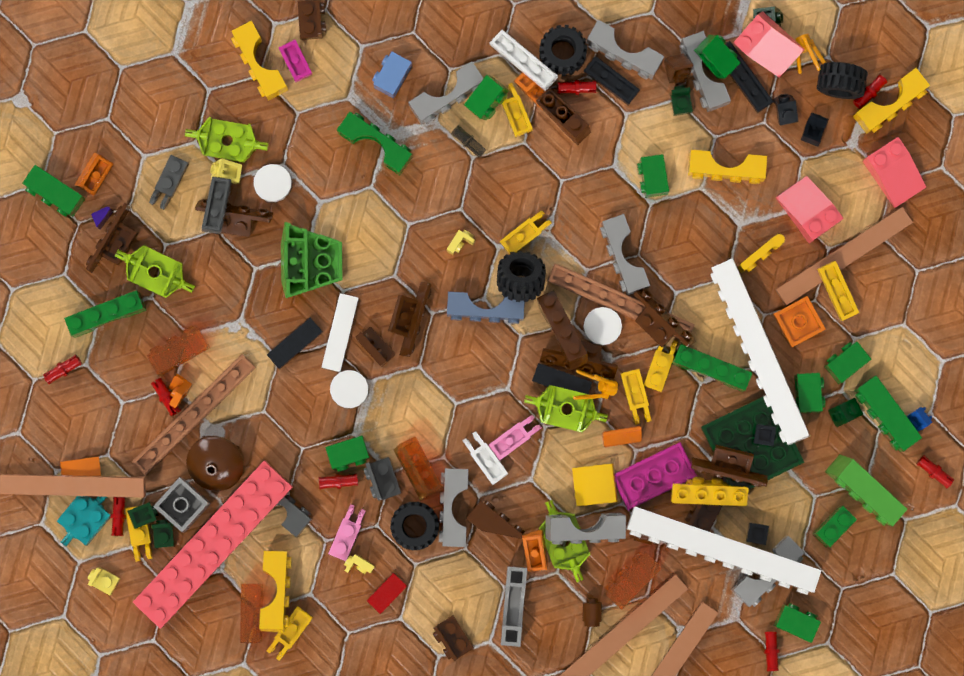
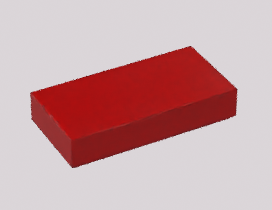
(386, 593)

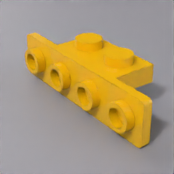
(709, 492)

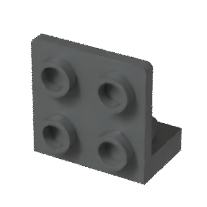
(382, 479)

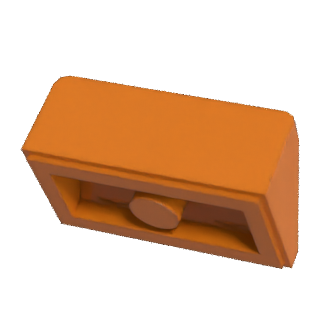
(94, 174)
(622, 436)
(535, 551)

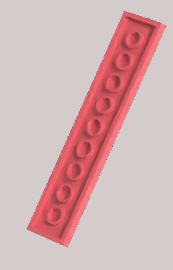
(212, 544)

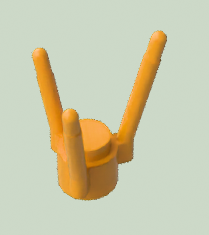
(808, 44)
(606, 386)

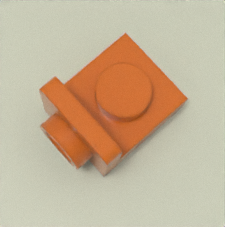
(179, 388)

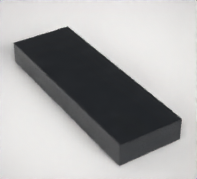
(611, 80)
(294, 343)
(549, 376)

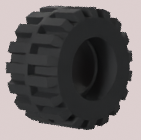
(568, 35)
(842, 80)
(521, 287)
(399, 517)

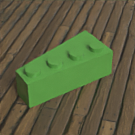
(866, 490)

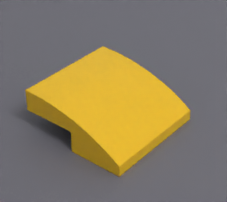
(594, 485)

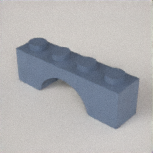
(460, 306)

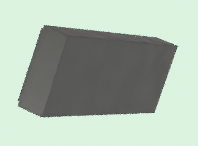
(216, 205)

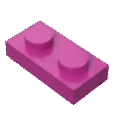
(295, 61)

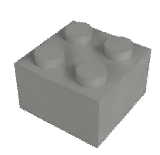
(182, 505)

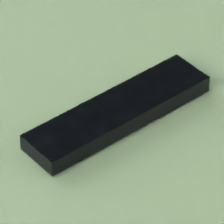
(749, 84)

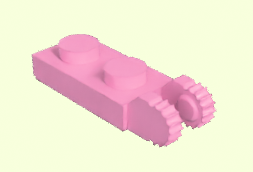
(513, 438)
(346, 535)

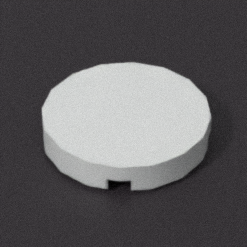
(272, 183)
(602, 326)
(349, 389)

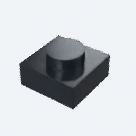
(764, 435)
(757, 533)

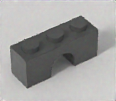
(296, 518)

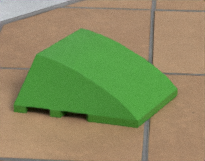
(308, 260)

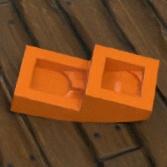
(529, 87)
(81, 467)

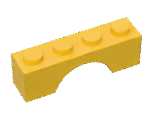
(270, 80)
(910, 87)
(703, 165)
(273, 616)

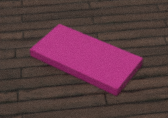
(653, 476)

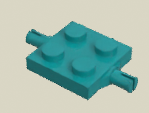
(83, 519)

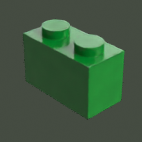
(717, 56)
(487, 97)
(653, 176)
(847, 362)
(808, 392)
(347, 453)
(834, 526)
(797, 623)

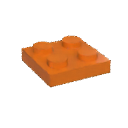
(799, 321)

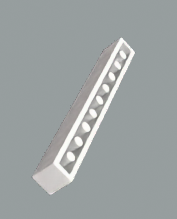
(760, 351)
(720, 548)

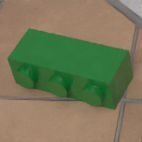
(53, 191)

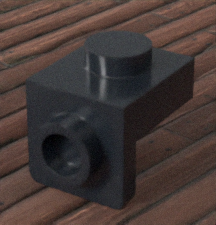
(786, 109)
(814, 129)

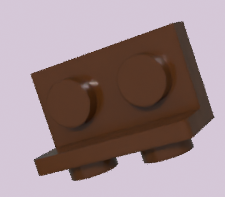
(310, 19)
(375, 346)
(703, 516)
(453, 638)

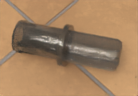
(468, 141)

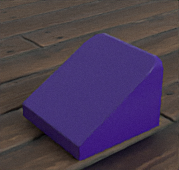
(101, 216)

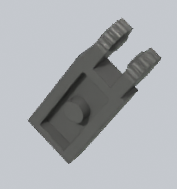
(169, 180)

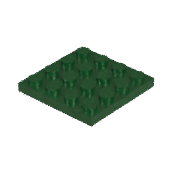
(737, 432)

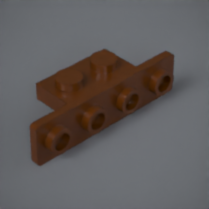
(239, 218)
(117, 237)
(408, 316)
(659, 323)
(594, 366)
(730, 464)

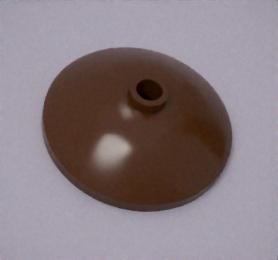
(219, 454)

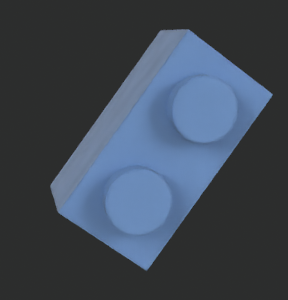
(392, 74)

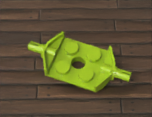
(214, 131)
(170, 271)
(550, 412)
(566, 557)

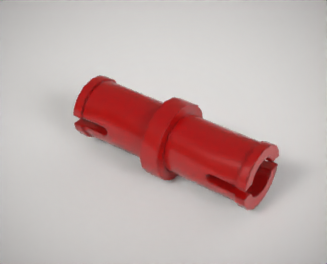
(576, 87)
(870, 92)
(62, 369)
(164, 395)
(935, 471)
(338, 481)
(118, 516)
(771, 651)

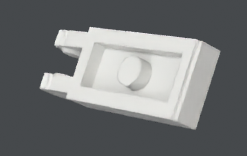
(486, 460)

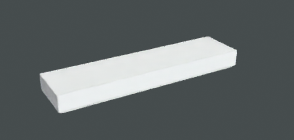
(523, 60)
(340, 332)

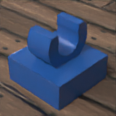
(919, 418)

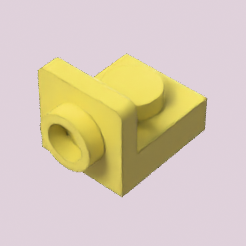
(226, 169)
(457, 244)
(362, 564)
(103, 580)

